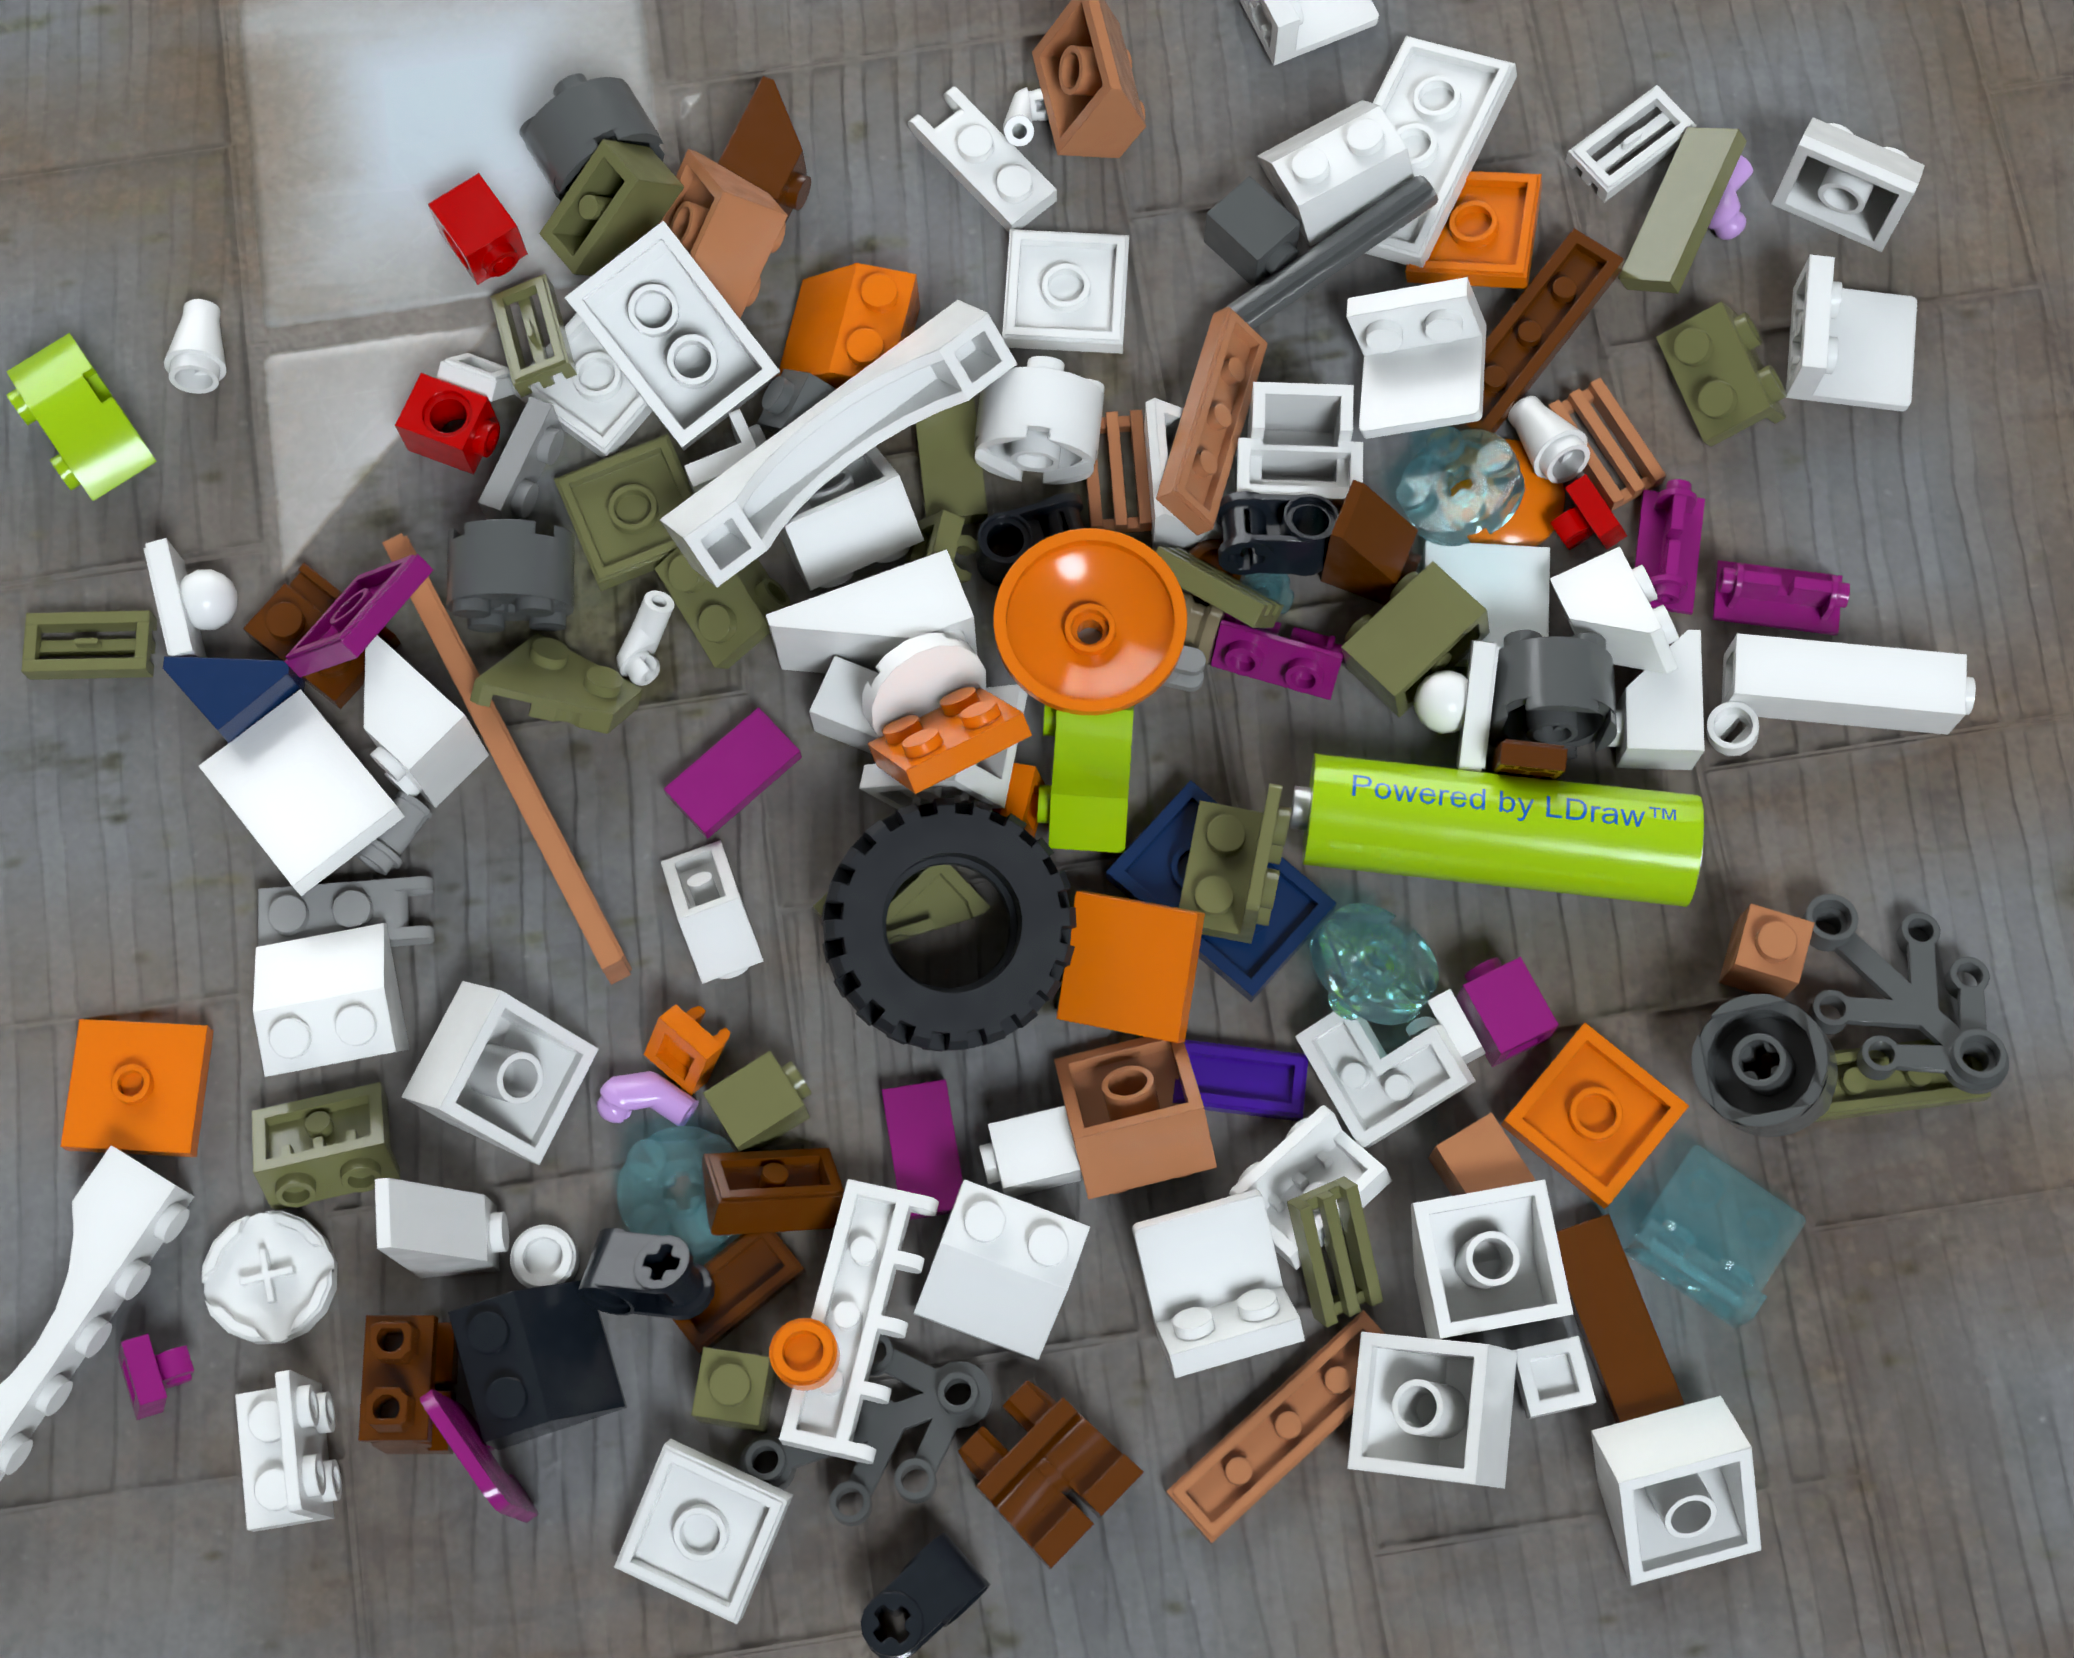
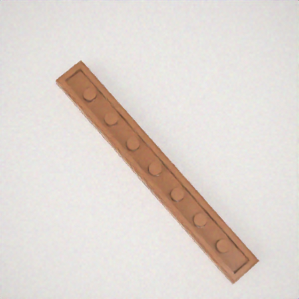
(516, 775)

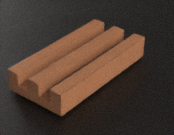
(1113, 425)
(1625, 433)

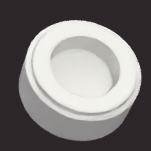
(544, 1257)

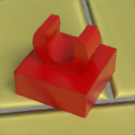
(1588, 517)

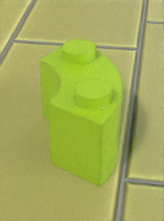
(79, 417)
(1089, 780)

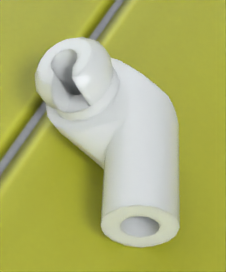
(1024, 109)

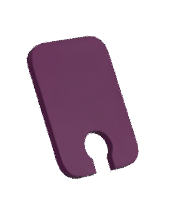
(465, 1440)

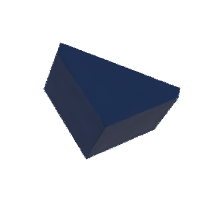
(233, 691)

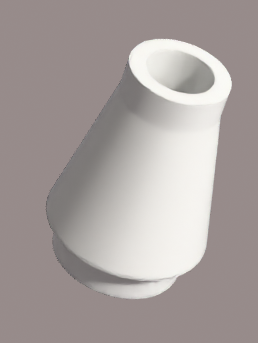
(197, 351)
(1551, 443)

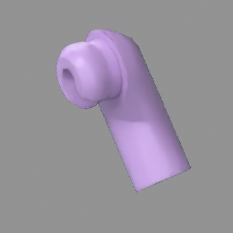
(1728, 220)
(641, 1091)

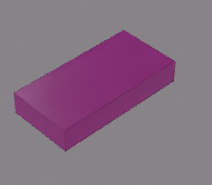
(732, 773)
(923, 1142)

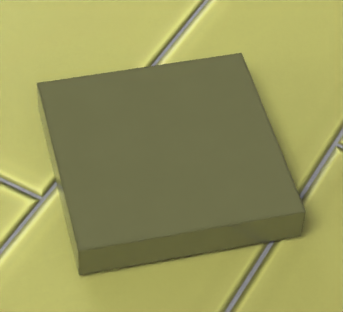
(620, 508)

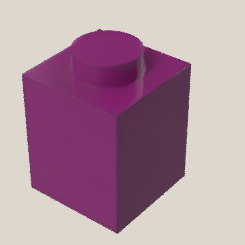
(1505, 1009)

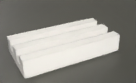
(1597, 171)

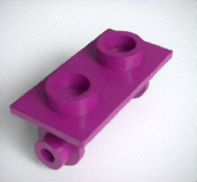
(1671, 543)
(1779, 597)
(1302, 663)

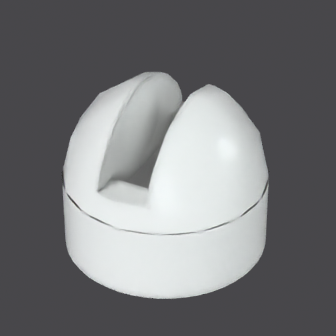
(1723, 722)

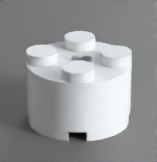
(1040, 423)

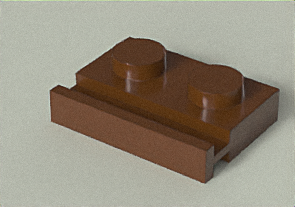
(291, 615)

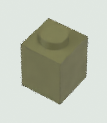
(759, 1102)
(734, 1390)

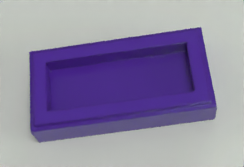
(1247, 1080)

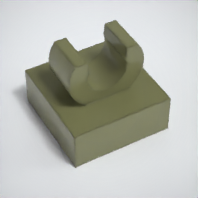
(940, 533)

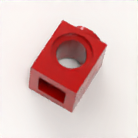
(478, 229)
(432, 407)

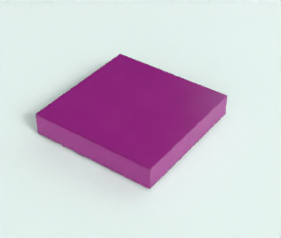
(358, 615)

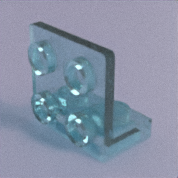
(1715, 1237)

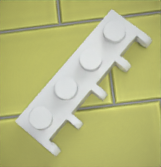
(854, 1306)

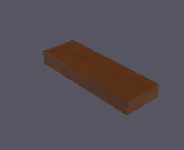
(1615, 1322)

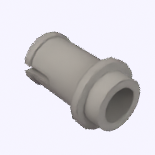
(386, 849)

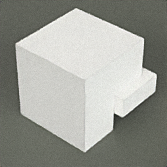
(1300, 442)

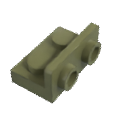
(323, 1146)

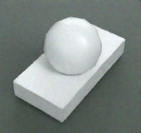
(187, 601)
(1455, 703)

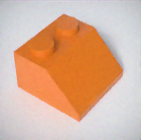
(849, 320)

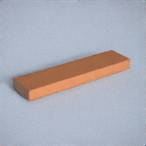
(1212, 421)
(1273, 1436)

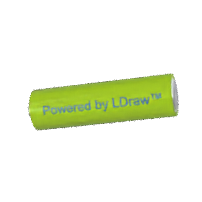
(1500, 830)

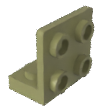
(1229, 866)

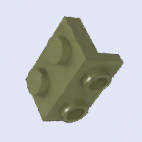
(1722, 373)
(728, 617)

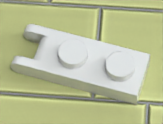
(986, 163)

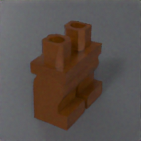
(400, 1365)
(1048, 1463)

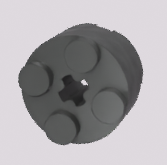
(576, 122)
(510, 574)
(1554, 691)
(1732, 1046)

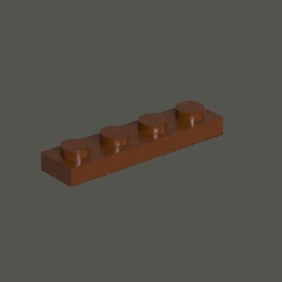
(1542, 323)

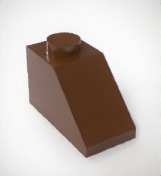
(768, 149)
(1369, 546)

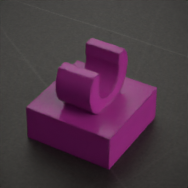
(150, 1374)

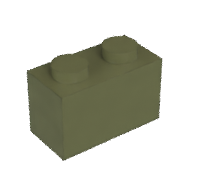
(610, 206)
(1413, 636)

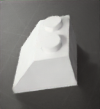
(1338, 168)
(1848, 184)
(852, 523)
(417, 731)
(327, 1000)
(500, 1071)
(1488, 1260)
(1001, 1270)
(1432, 1409)
(1678, 1489)

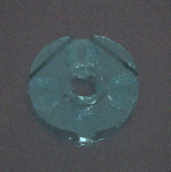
(1444, 462)
(1359, 988)
(652, 1169)

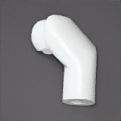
(638, 650)

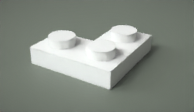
(1381, 1090)

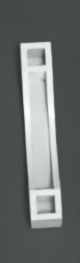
(753, 500)
(117, 1230)

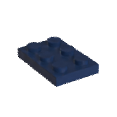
(1155, 873)

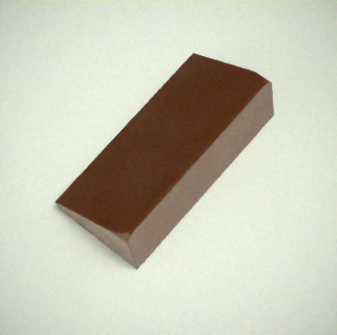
(771, 1191)

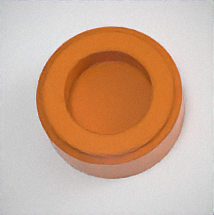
(804, 1354)

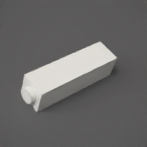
(1848, 683)

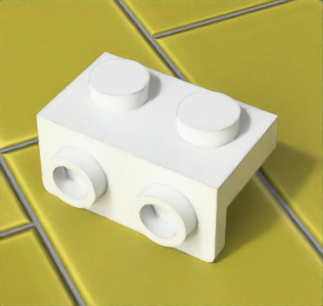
(1308, 1158)

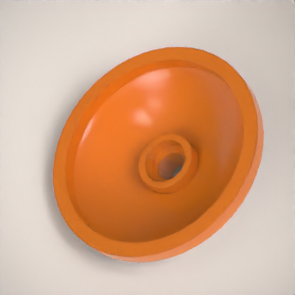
(1095, 583)

